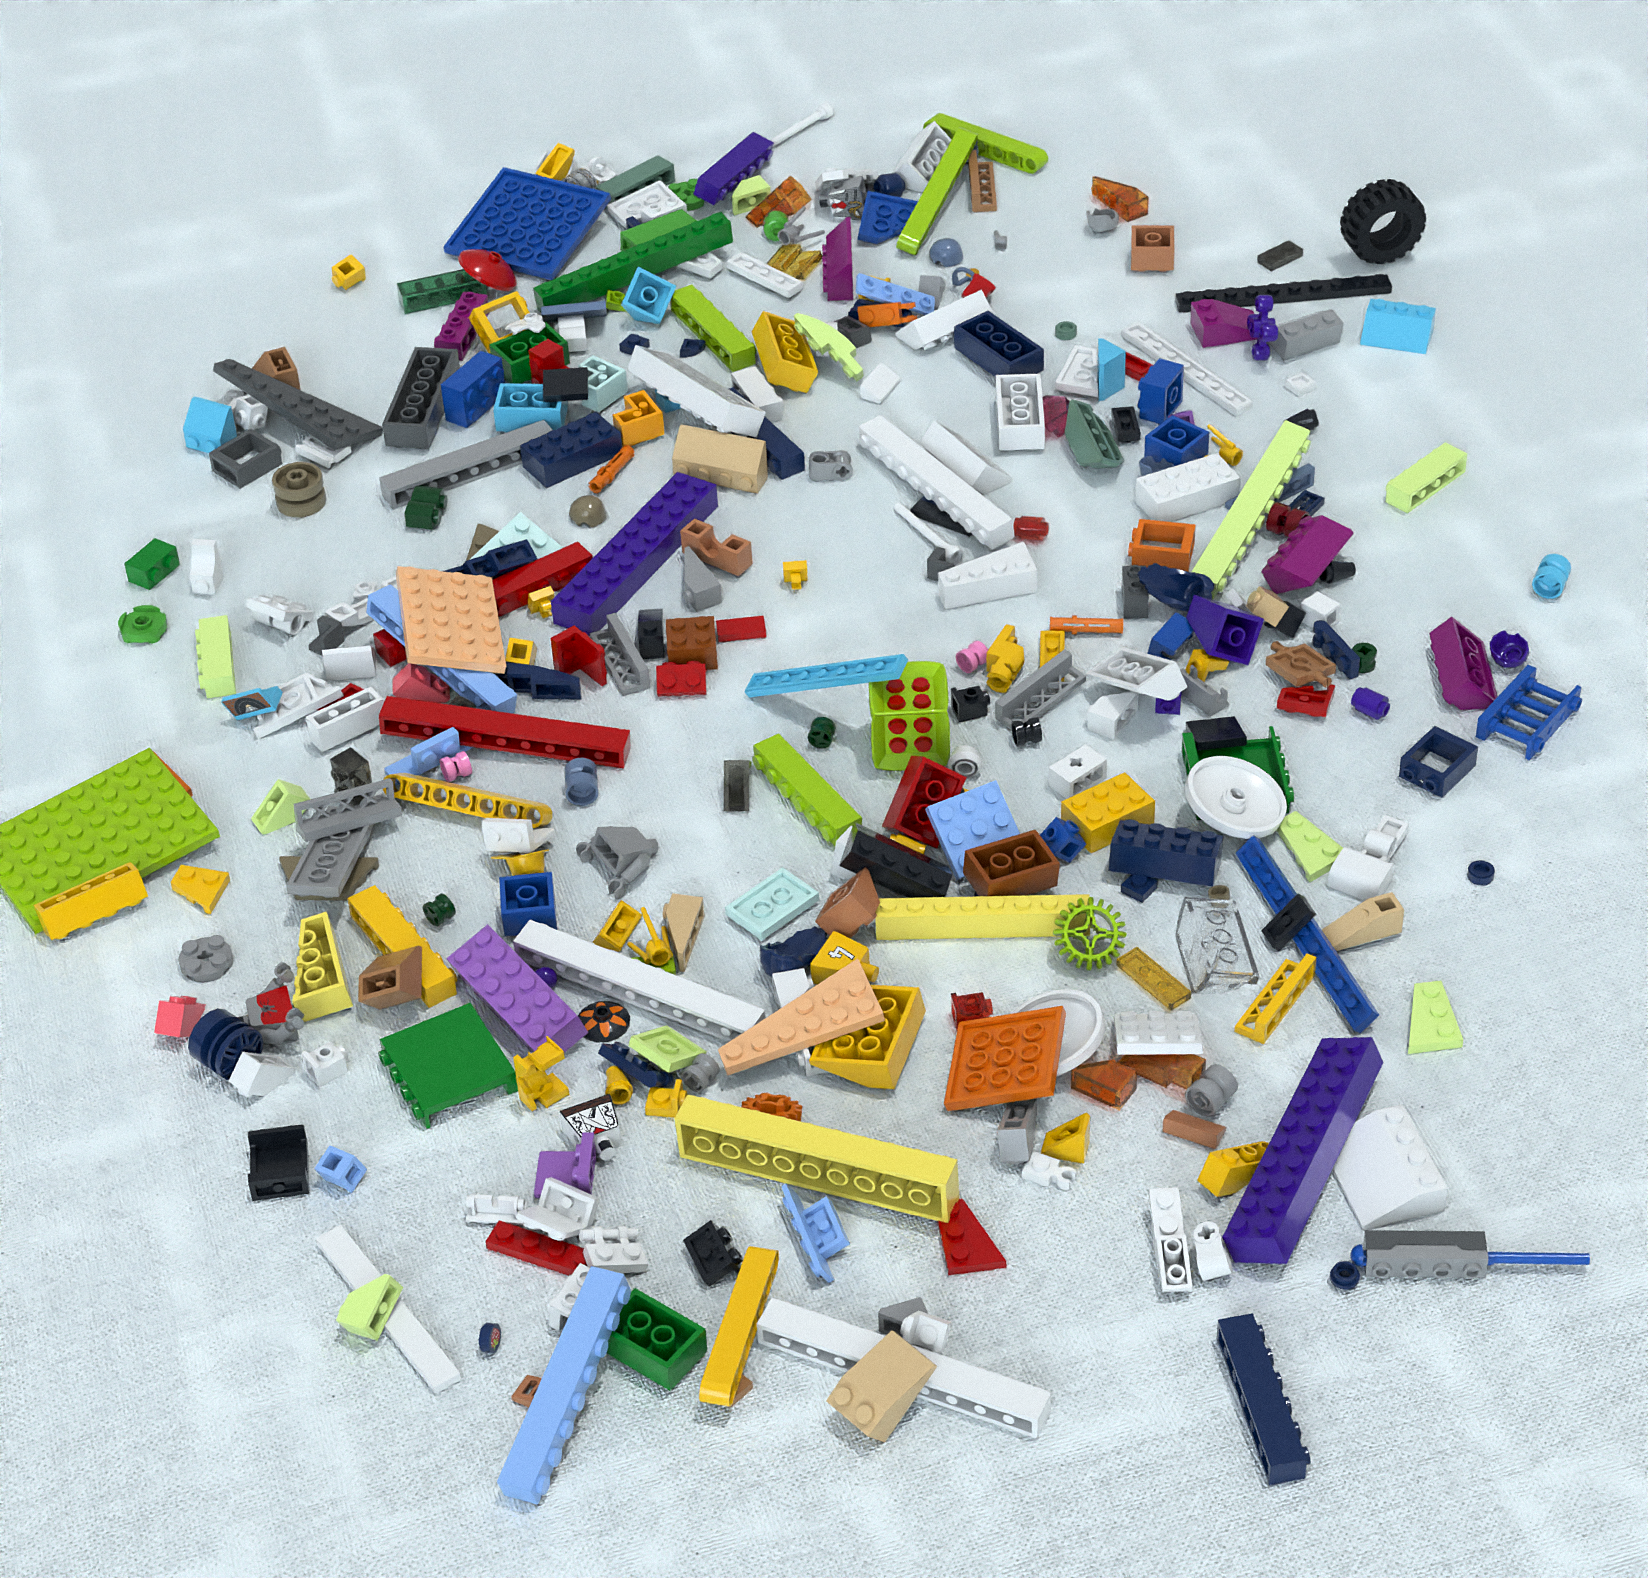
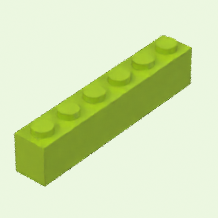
(711, 325)
(804, 787)

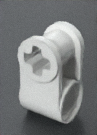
(1211, 1251)

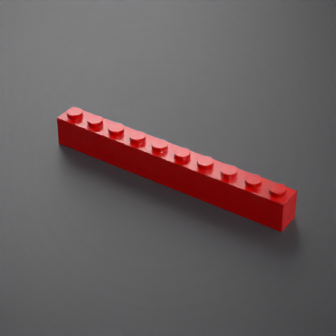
(510, 590)
(506, 731)

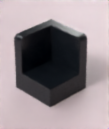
(1290, 621)

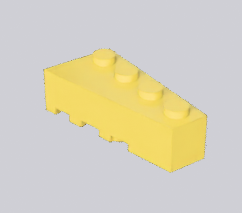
(320, 973)

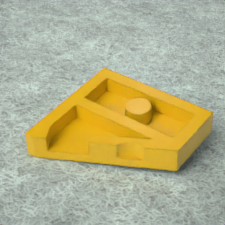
(200, 885)

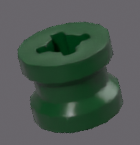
(1367, 654)
(821, 732)
(439, 910)

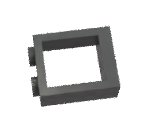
(240, 475)

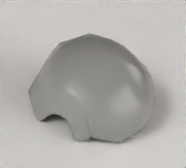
(1102, 220)

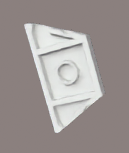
(299, 698)

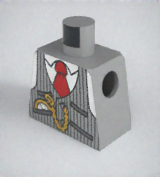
(846, 198)

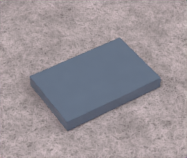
(589, 309)

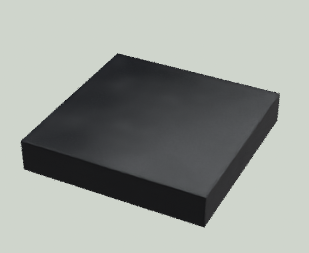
(565, 384)
(1216, 733)

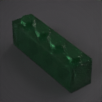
(436, 290)

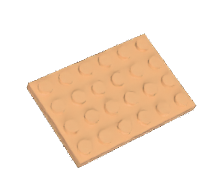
(450, 620)

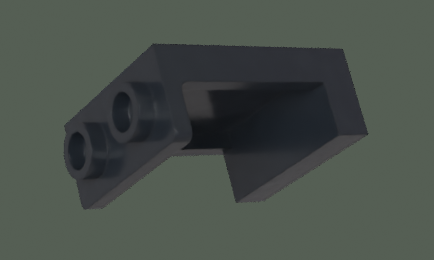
(278, 1162)

